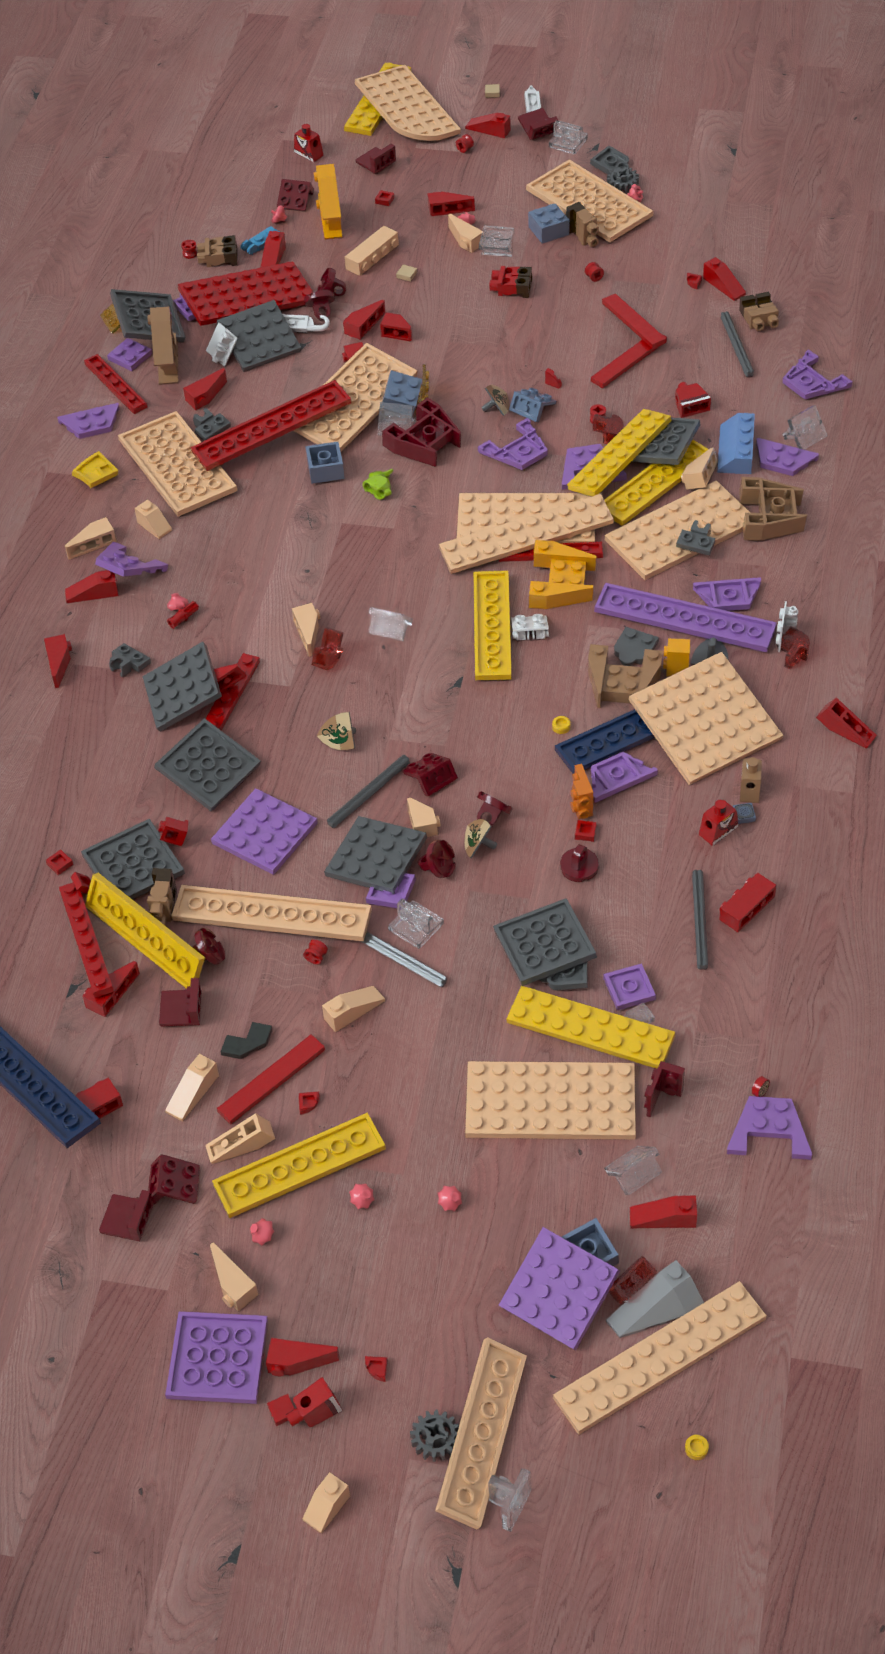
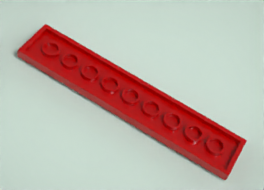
(270, 425)

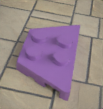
(91, 421)
(783, 458)
(728, 594)
(618, 774)

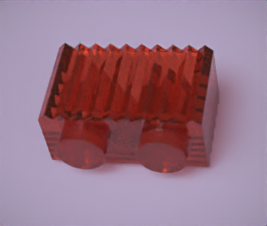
(632, 1280)

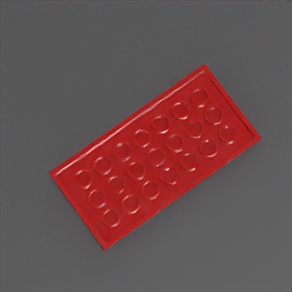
(235, 292)

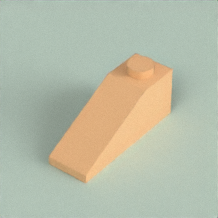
(465, 234)
(700, 470)
(92, 537)
(307, 624)
(350, 1006)
(192, 1087)
(241, 1139)
(235, 1284)

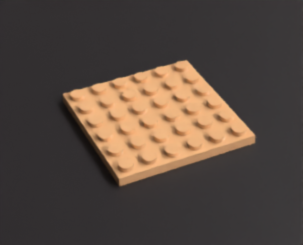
(705, 718)

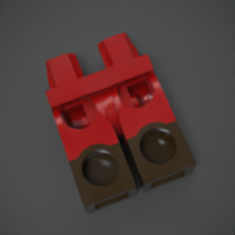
(512, 281)

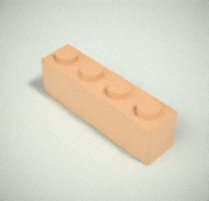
(371, 250)

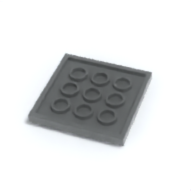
(133, 312)
(261, 335)
(670, 443)
(181, 686)
(207, 764)
(375, 854)
(129, 858)
(544, 942)

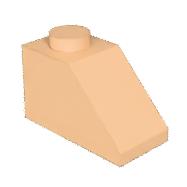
(152, 519)
(423, 817)
(326, 1502)

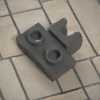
(210, 426)
(697, 539)
(126, 658)

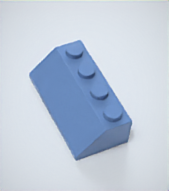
(736, 444)

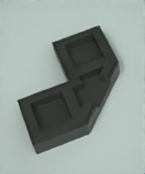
(240, 1047)

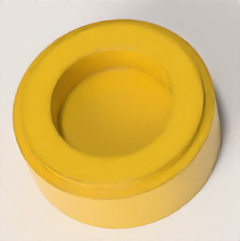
(561, 725)
(696, 1447)

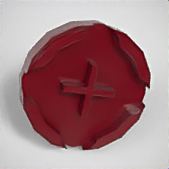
(329, 282)
(320, 300)
(492, 806)
(438, 859)
(579, 864)
(208, 947)

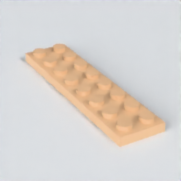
(481, 1433)

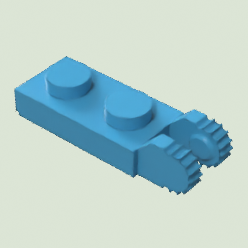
(257, 242)

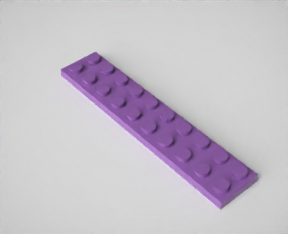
(686, 617)

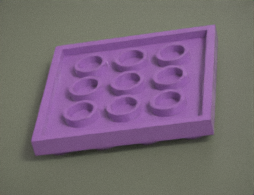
(264, 831)
(559, 1288)
(217, 1357)

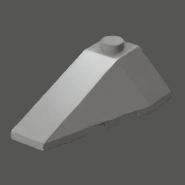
(661, 1299)

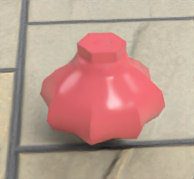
(635, 193)
(278, 215)
(467, 218)
(177, 602)
(361, 1196)
(449, 1198)
(261, 1231)

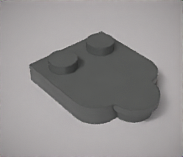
(609, 159)
(632, 644)
(571, 978)

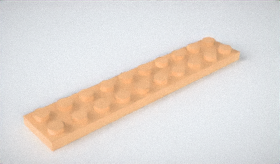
(521, 534)
(272, 913)
(659, 1357)

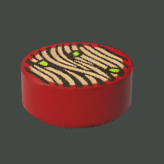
(760, 1086)

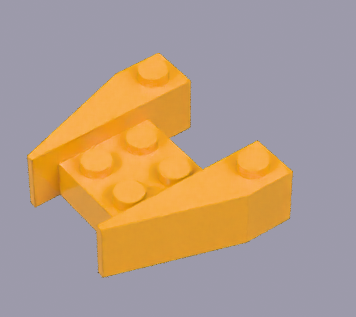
(328, 201)
(565, 577)

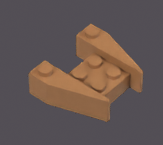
(164, 345)
(776, 508)
(618, 682)

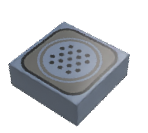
(745, 813)

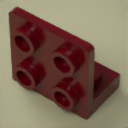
(537, 123)
(377, 158)
(294, 194)
(432, 772)
(181, 1006)
(665, 1078)
(173, 1179)
(127, 1216)

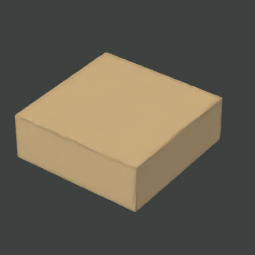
(492, 90)
(406, 273)

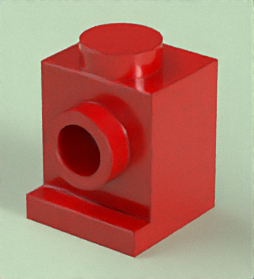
(173, 830)

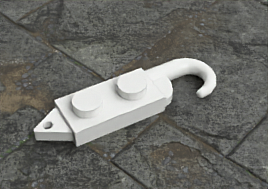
(532, 99)
(304, 323)

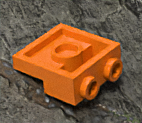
(581, 794)

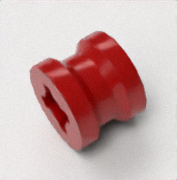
(464, 143)
(189, 249)
(594, 271)
(597, 409)
(315, 951)

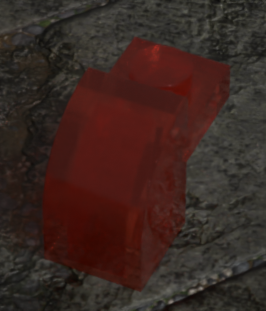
(608, 426)
(796, 646)
(330, 650)

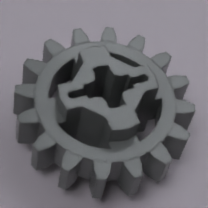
(623, 178)
(432, 1426)

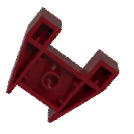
(425, 436)

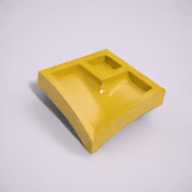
(95, 470)

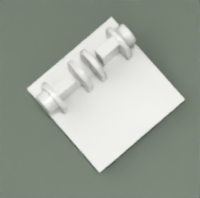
(221, 344)
(789, 619)
(536, 622)

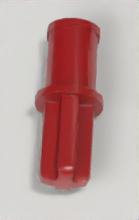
(182, 614)

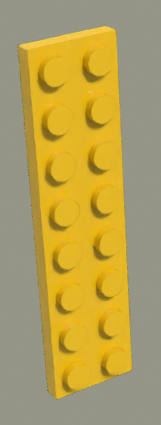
(365, 116)
(619, 452)
(649, 486)
(492, 625)
(143, 931)
(590, 1027)
(298, 1165)

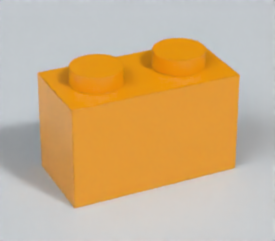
(677, 656)

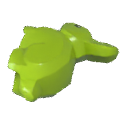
(378, 484)

